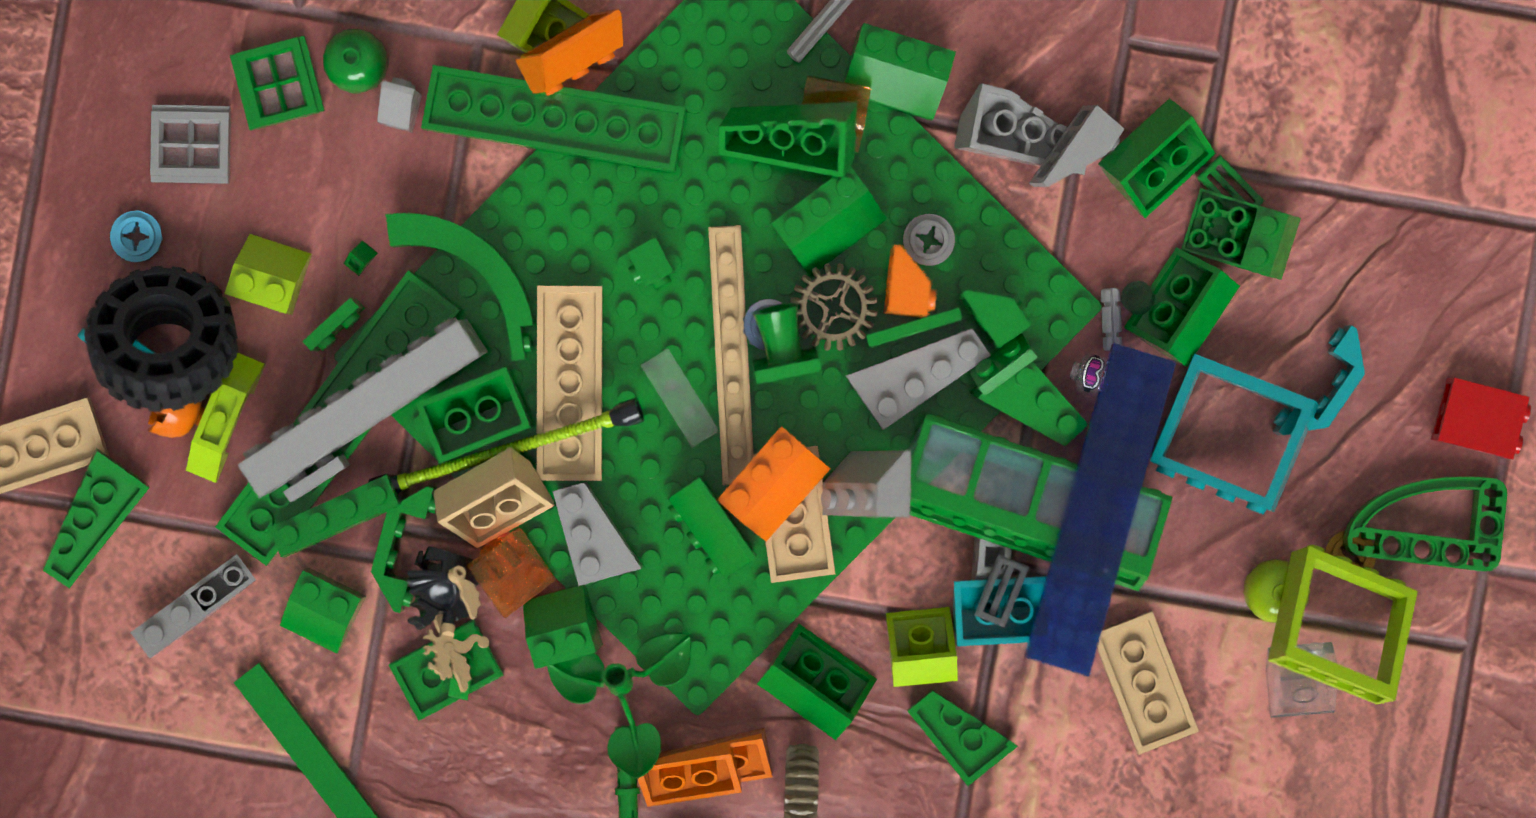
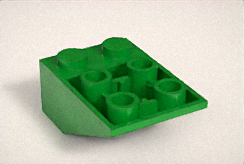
(1254, 244)

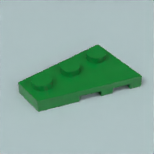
(960, 737)

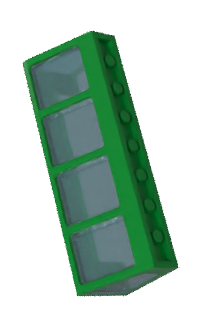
(1014, 495)

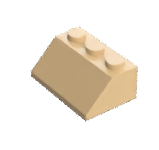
(492, 498)

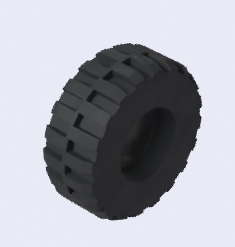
(151, 300)

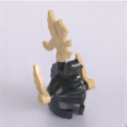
(445, 595)

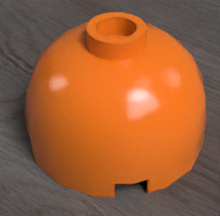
(177, 422)

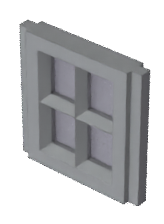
(190, 144)

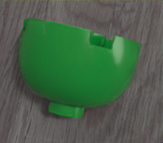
(355, 61)

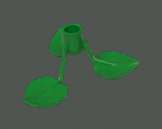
(666, 663)

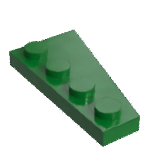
(97, 510)

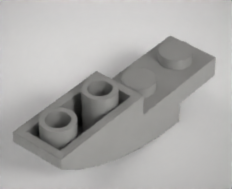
(193, 606)

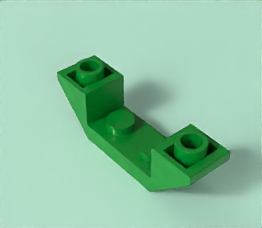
(393, 586)

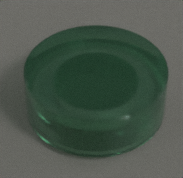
(1137, 297)

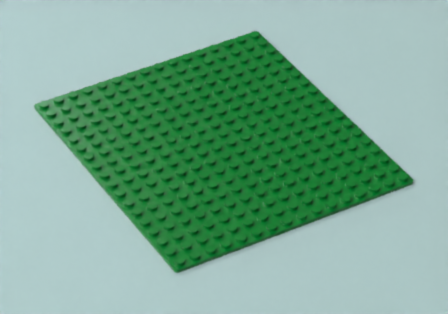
(579, 216)

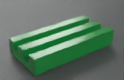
(1210, 169)

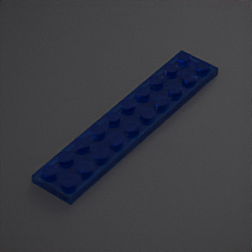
(1100, 510)

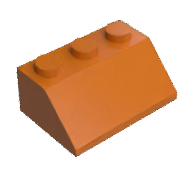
(572, 52)
(907, 287)
(773, 484)

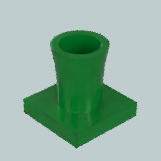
(782, 345)

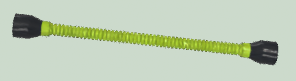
(623, 414)

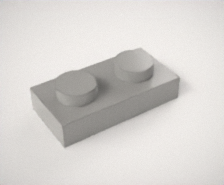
(304, 483)

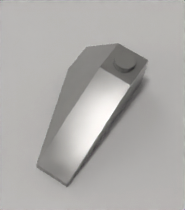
(1007, 128)

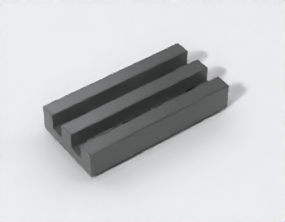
(990, 616)

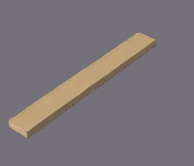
(731, 350)

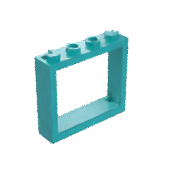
(1224, 489)

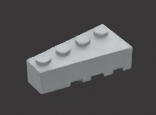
(912, 378)

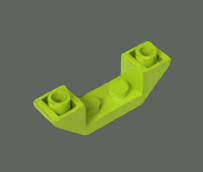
(220, 417)

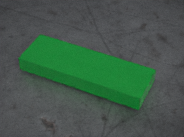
(913, 327)

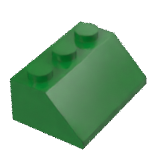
(900, 70)
(1157, 157)
(829, 221)
(1186, 306)
(473, 414)
(711, 528)
(817, 682)

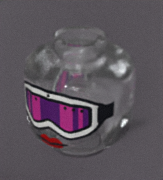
(1088, 374)

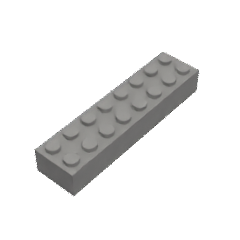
(366, 405)

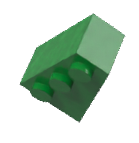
(1036, 403)

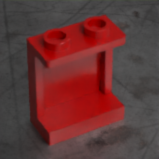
(1481, 418)

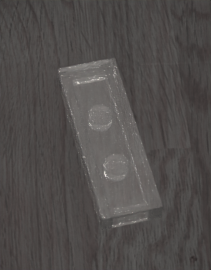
(680, 398)

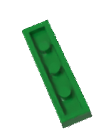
(335, 516)

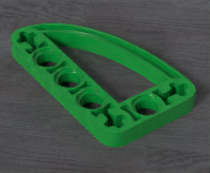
(1437, 545)

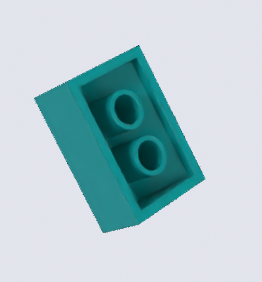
(973, 630)

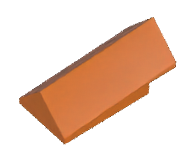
(707, 769)

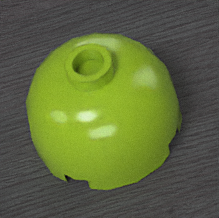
(1265, 587)

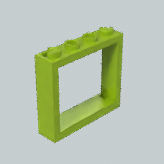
(1290, 615)

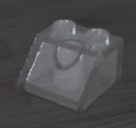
(1297, 694)

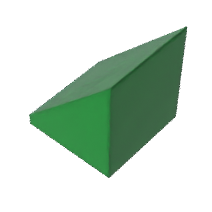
(360, 257)
(455, 692)

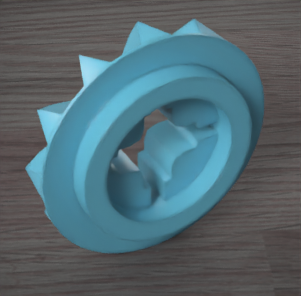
(127, 224)

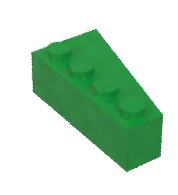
(793, 136)

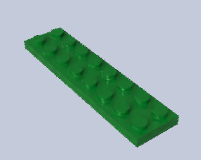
(563, 122)

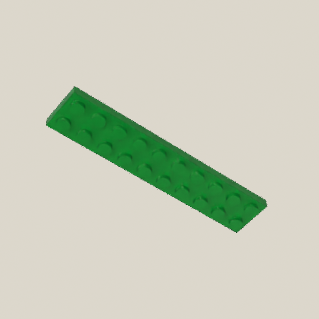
(403, 318)

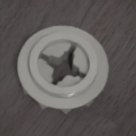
(943, 233)

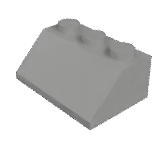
(869, 485)

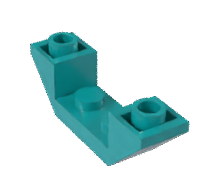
(1348, 351)

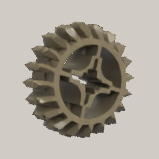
(846, 282)
(801, 781)

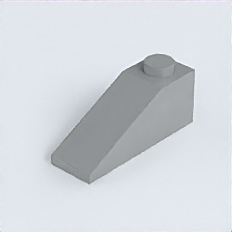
(1085, 140)

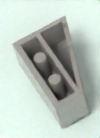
(591, 536)

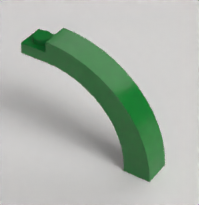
(437, 233)

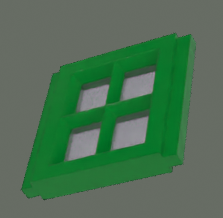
(277, 83)

